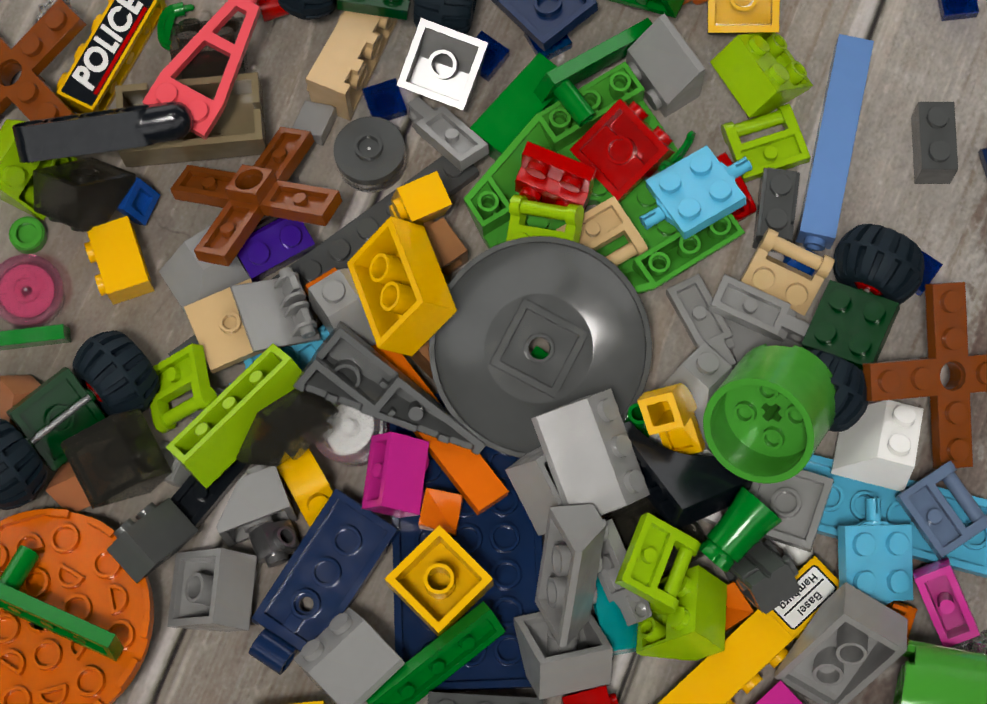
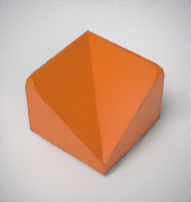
(440, 509)
(736, 607)

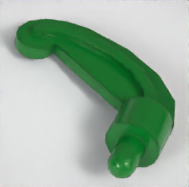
(167, 20)
(680, 153)

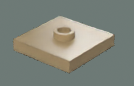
(220, 330)

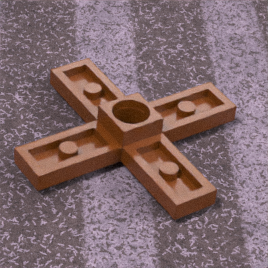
(31, 57)
(255, 193)
(921, 377)

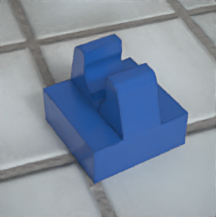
(139, 202)

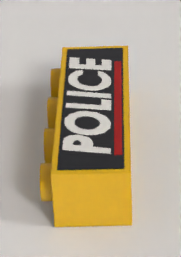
(108, 54)

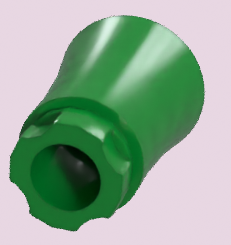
(738, 530)

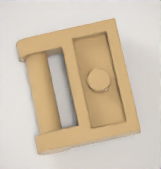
(607, 223)
(782, 279)

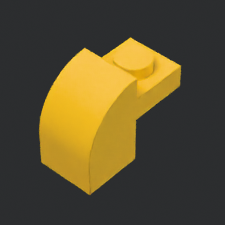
(672, 416)
(306, 485)

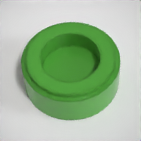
(28, 235)

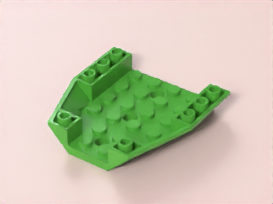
(557, 131)

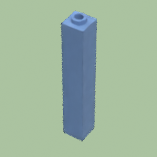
(834, 143)

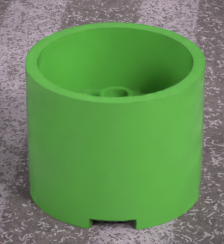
(754, 433)
(941, 676)

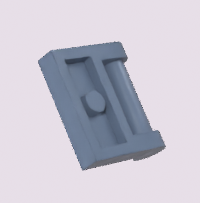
(935, 516)

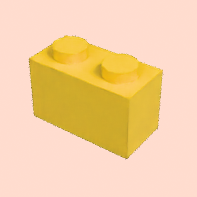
(420, 200)
(119, 261)

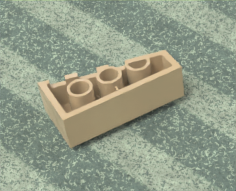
(349, 61)

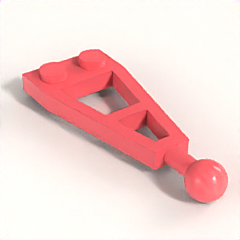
(203, 109)

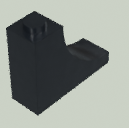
(682, 484)

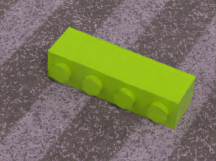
(219, 431)

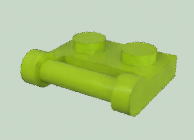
(777, 150)
(521, 207)
(177, 376)
(648, 558)

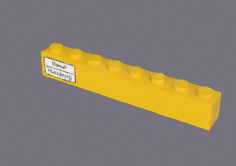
(756, 643)

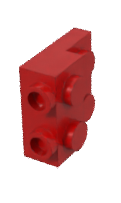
(623, 148)
(553, 177)

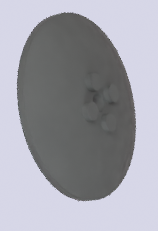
(530, 292)

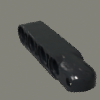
(101, 131)

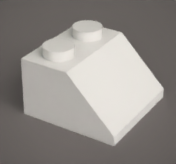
(880, 445)

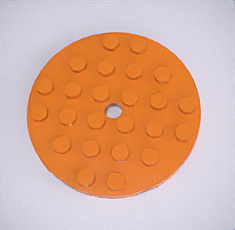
(84, 581)

